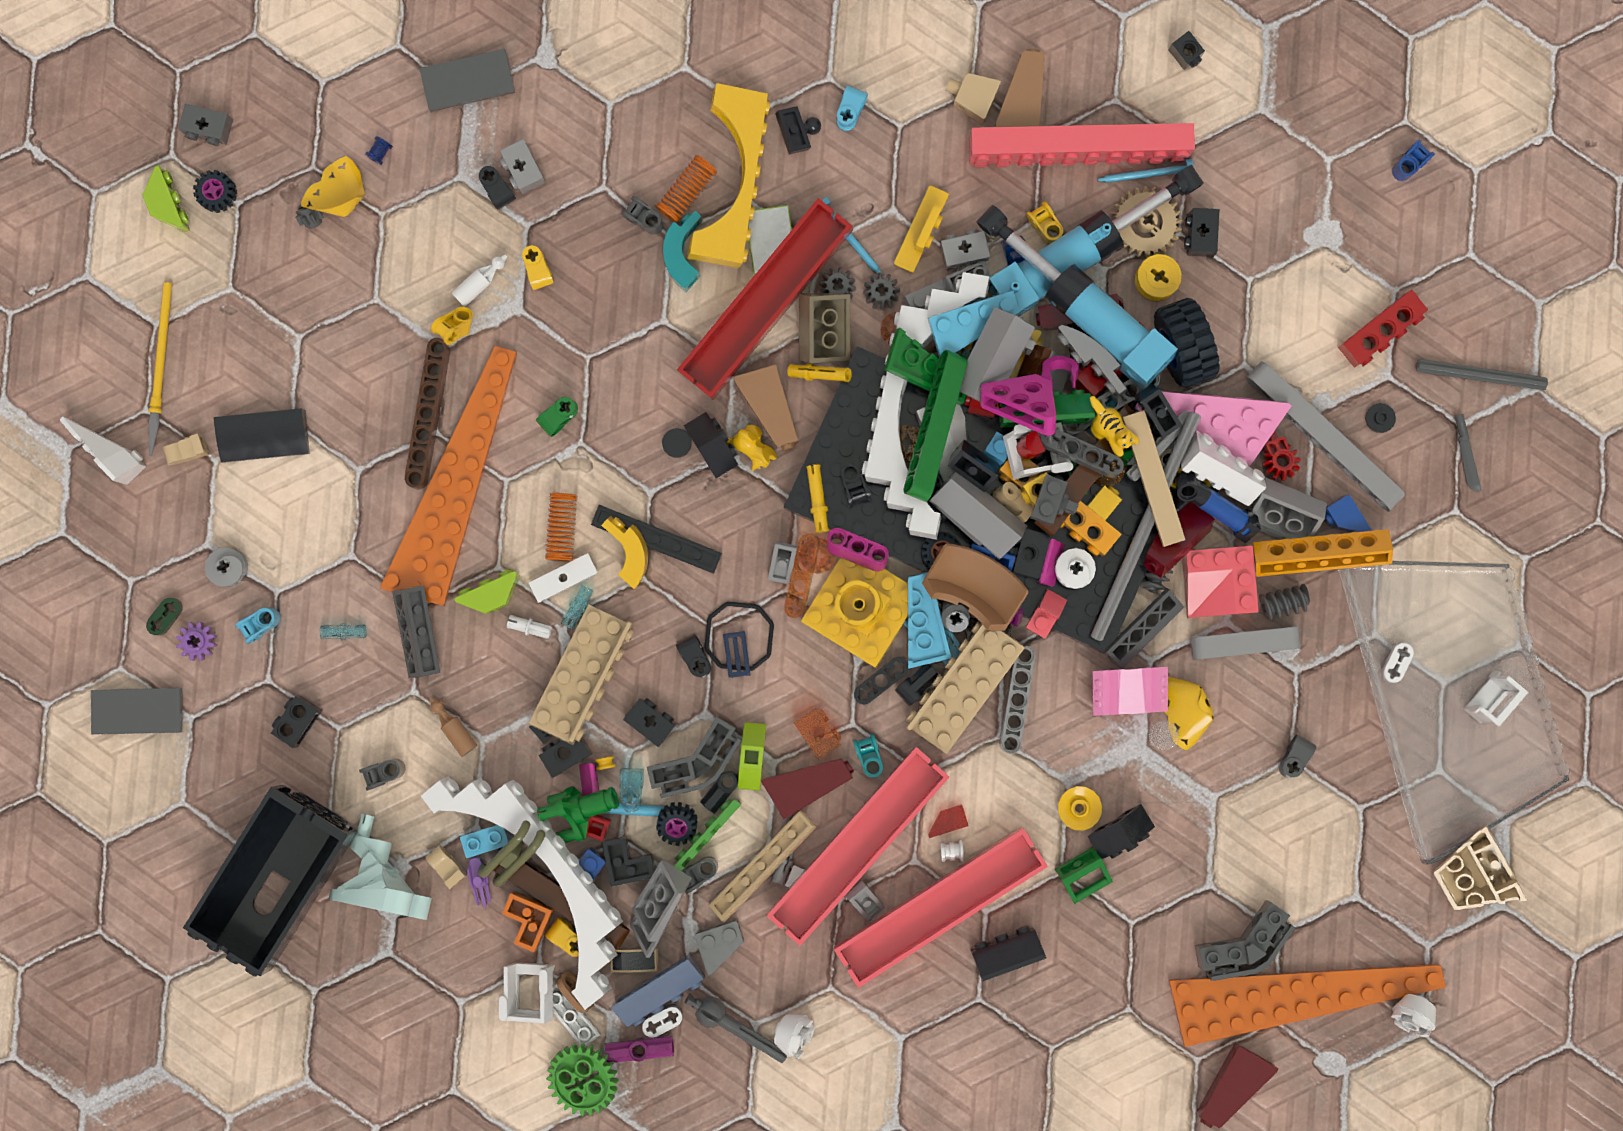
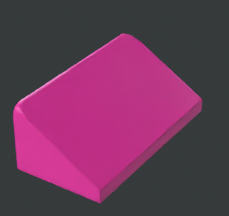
(1048, 573)
(588, 778)

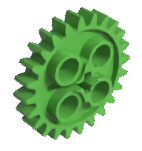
(571, 1061)

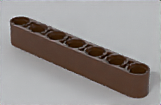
(424, 403)
(1082, 479)
(550, 893)

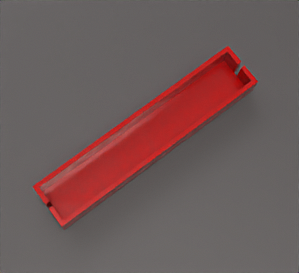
(765, 299)

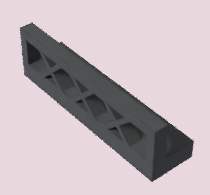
(1144, 628)
(416, 632)

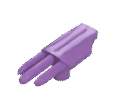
(476, 881)

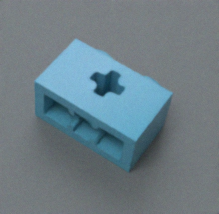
(484, 840)

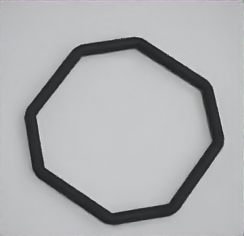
(744, 605)

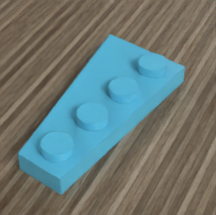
(964, 324)
(925, 628)

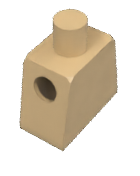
(974, 95)

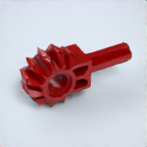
(1278, 448)

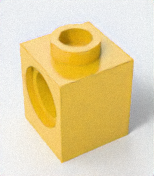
(1027, 494)
(1105, 501)

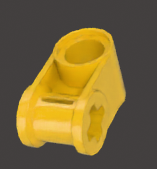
(1042, 220)
(537, 271)
(453, 325)
(563, 936)

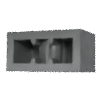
(195, 117)

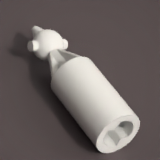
(478, 281)

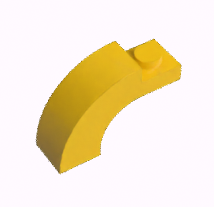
(634, 547)

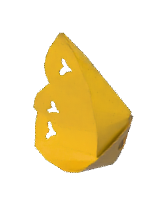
(336, 194)
(1188, 710)

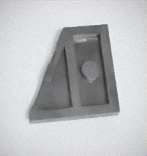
(718, 944)

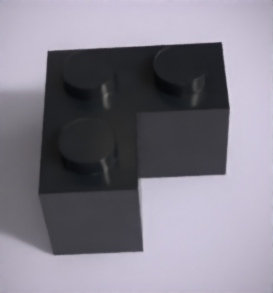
(712, 444)
(1122, 833)
(623, 868)

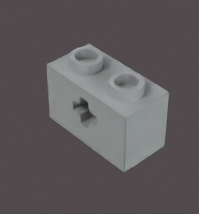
(520, 154)
(956, 258)

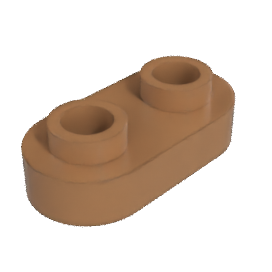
(566, 984)

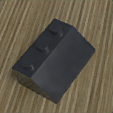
(1007, 953)

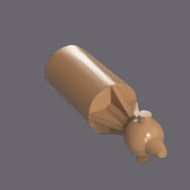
(453, 729)

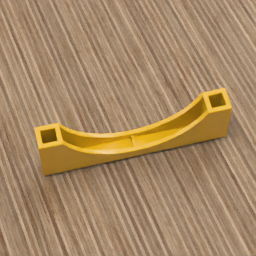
(744, 117)

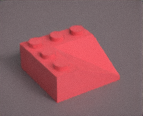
(1220, 582)

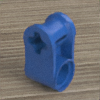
(1414, 159)

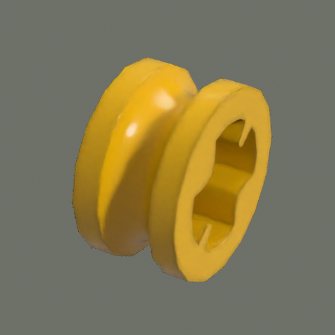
(605, 763)

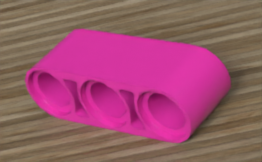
(862, 558)

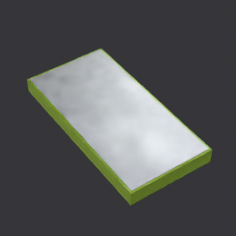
(767, 232)

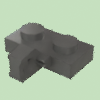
(1052, 501)

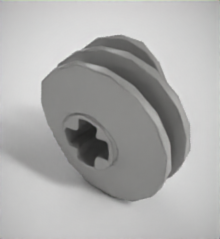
(234, 573)

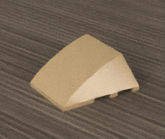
(1478, 874)

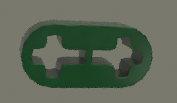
(168, 619)

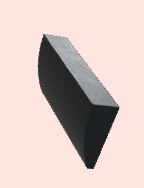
(262, 435)

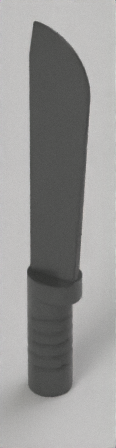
(1467, 456)

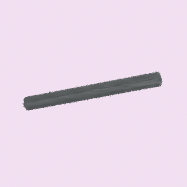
(1481, 374)

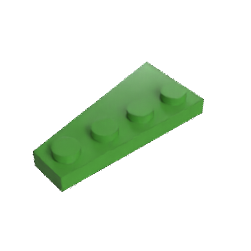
(713, 826)

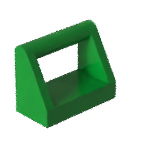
(1079, 867)

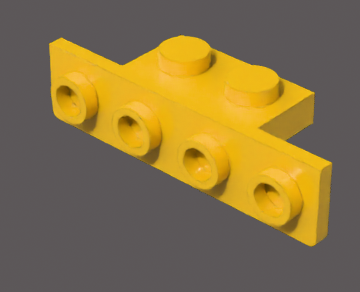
(920, 231)

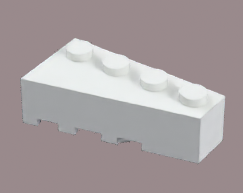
(1222, 469)

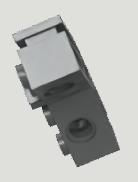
(698, 764)
(1249, 947)

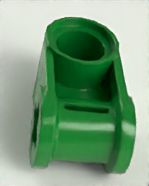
(555, 417)

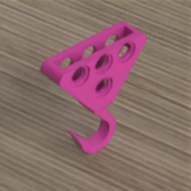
(1030, 395)

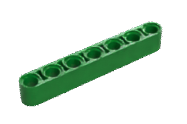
(935, 425)

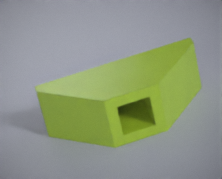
(163, 201)
(490, 594)
(752, 756)

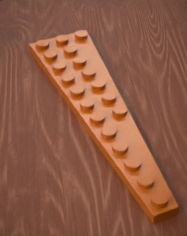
(441, 520)
(1261, 1001)

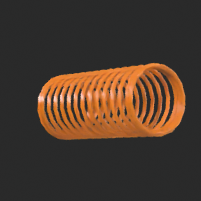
(669, 212)
(556, 555)

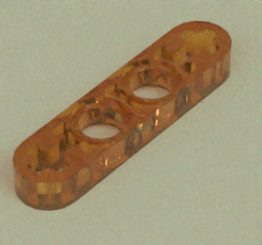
(805, 576)

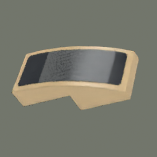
(634, 961)

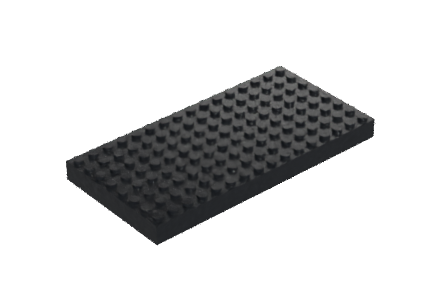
(845, 439)

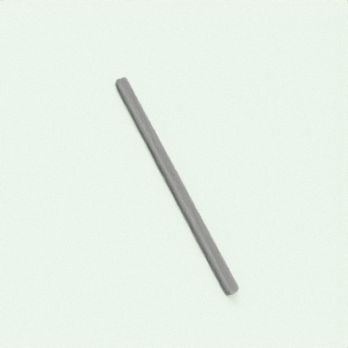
(1143, 531)

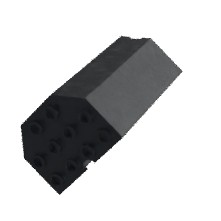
(286, 836)

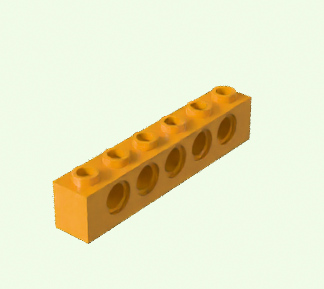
(1106, 533)
(1323, 552)

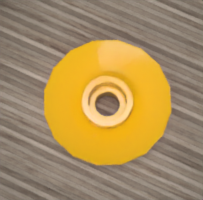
(1091, 808)

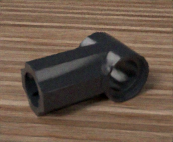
(913, 687)
(719, 793)

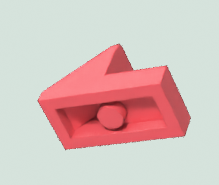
(1046, 613)

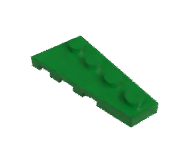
(912, 362)

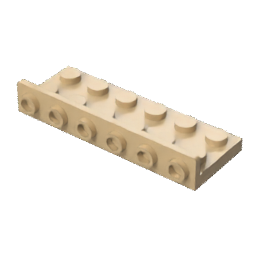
(581, 675)
(964, 686)

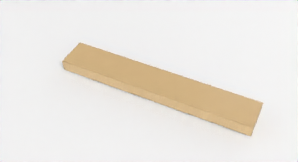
(1154, 480)
(762, 866)

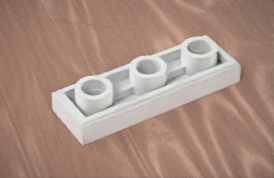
(550, 583)
(580, 1027)

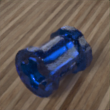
(378, 150)

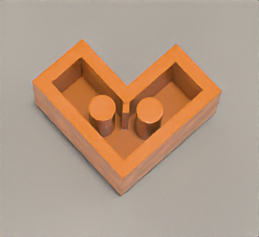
(533, 916)

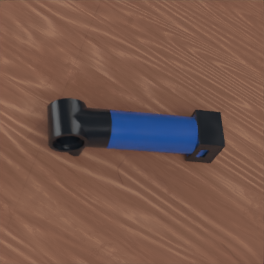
(1189, 489)

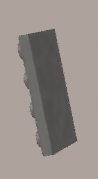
(467, 80)
(136, 711)

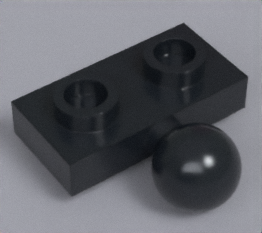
(795, 130)

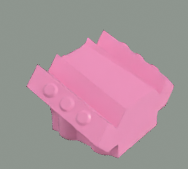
(1130, 691)

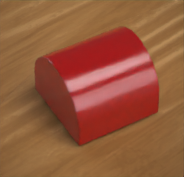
(1030, 446)
(598, 827)

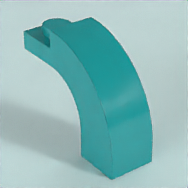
(677, 266)

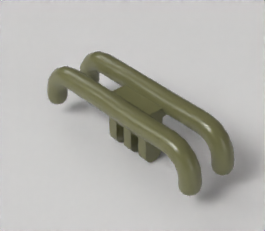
(510, 855)

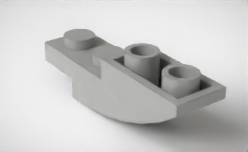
(918, 298)
(1088, 350)

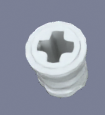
(952, 851)

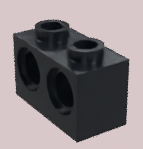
(300, 725)

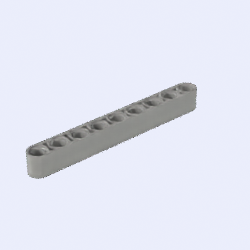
(1327, 437)

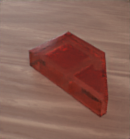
(948, 821)

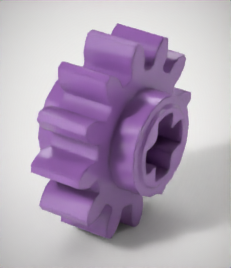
(191, 634)

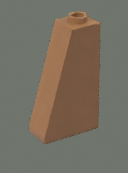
(1024, 95)
(768, 402)

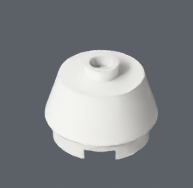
(1415, 1014)
(793, 1034)

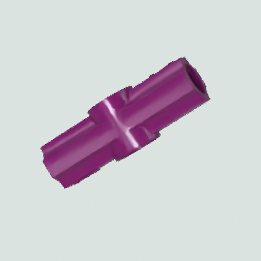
(654, 1048)

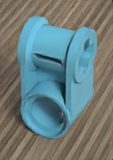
(851, 105)
(255, 627)

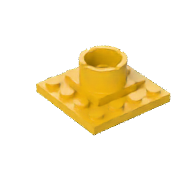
(865, 630)

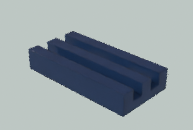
(739, 673)

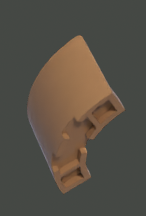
(978, 583)

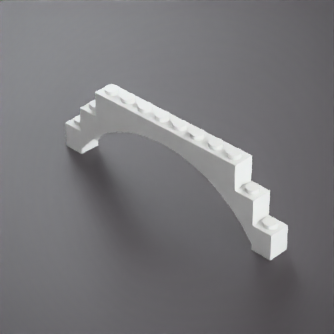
(886, 458)
(588, 904)

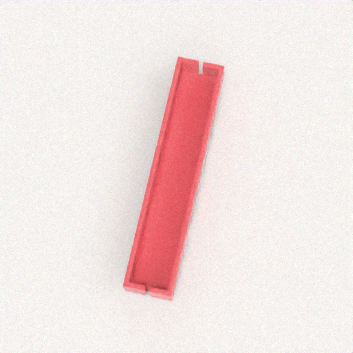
(1081, 144)
(857, 846)
(940, 906)

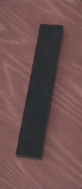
(664, 541)

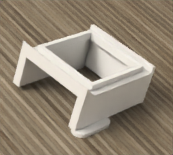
(1059, 465)
(1492, 695)
(509, 1003)

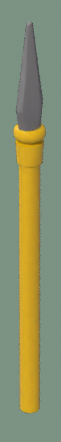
(156, 400)

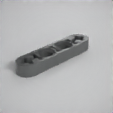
(1080, 456)

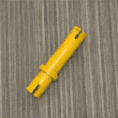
(813, 372)
(817, 498)

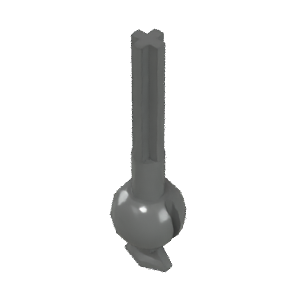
(711, 1013)

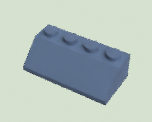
(658, 990)

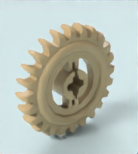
(1161, 237)

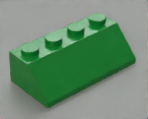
(1070, 409)

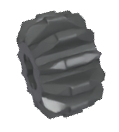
(837, 277)
(887, 286)

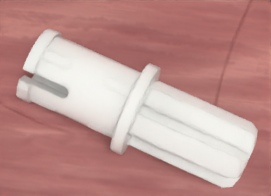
(529, 627)

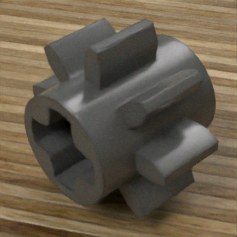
(308, 217)

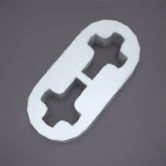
(1402, 664)
(664, 1026)

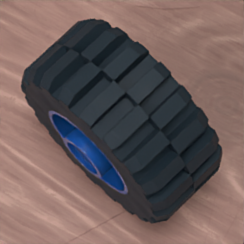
(1188, 330)

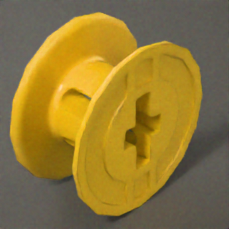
(1149, 269)

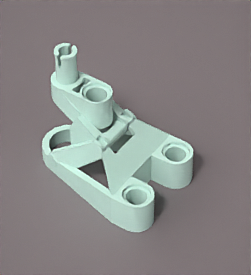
(375, 874)

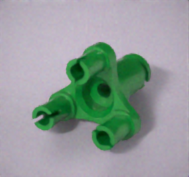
(577, 810)

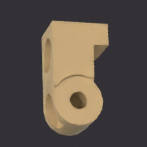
(186, 450)
(1010, 497)
(446, 866)

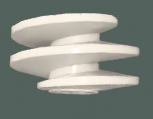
(1068, 559)

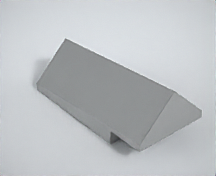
(995, 352)
(978, 515)
(657, 905)

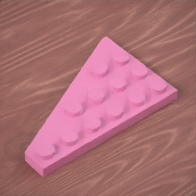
(1236, 423)

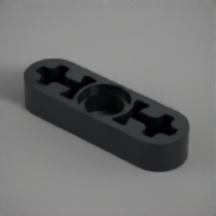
(871, 695)

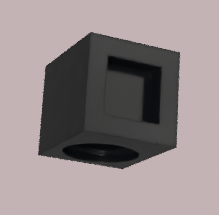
(1187, 41)

